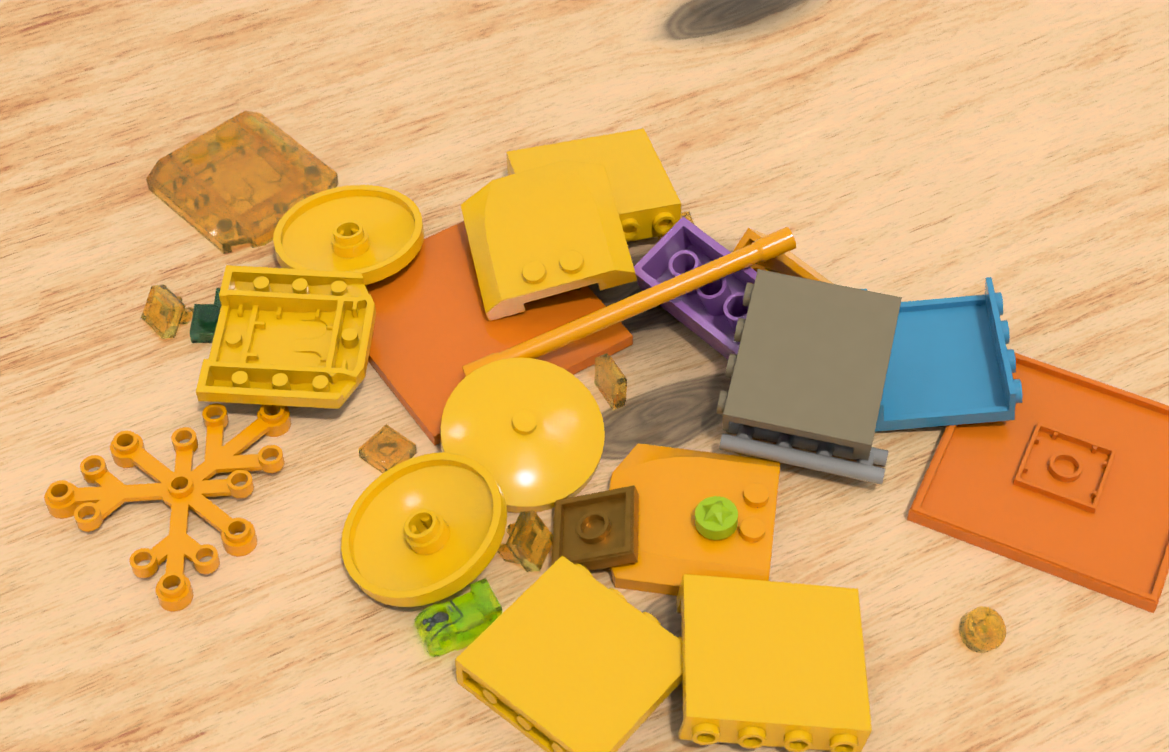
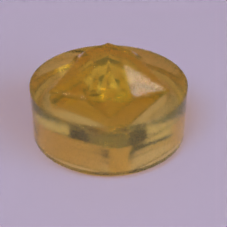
(982, 629)

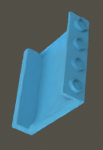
(950, 364)

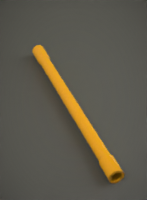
(759, 251)

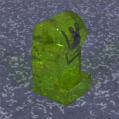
(458, 621)

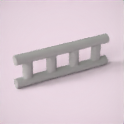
(819, 461)

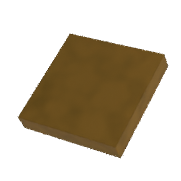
(597, 528)

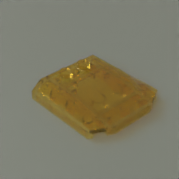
(239, 180)

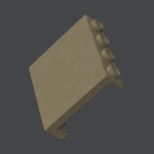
(810, 360)

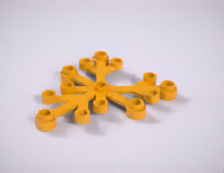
(129, 451)

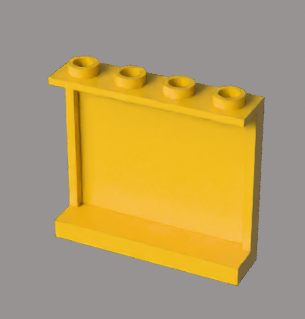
(635, 173)
(572, 663)
(773, 665)

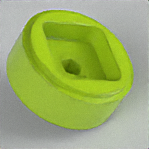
(716, 518)

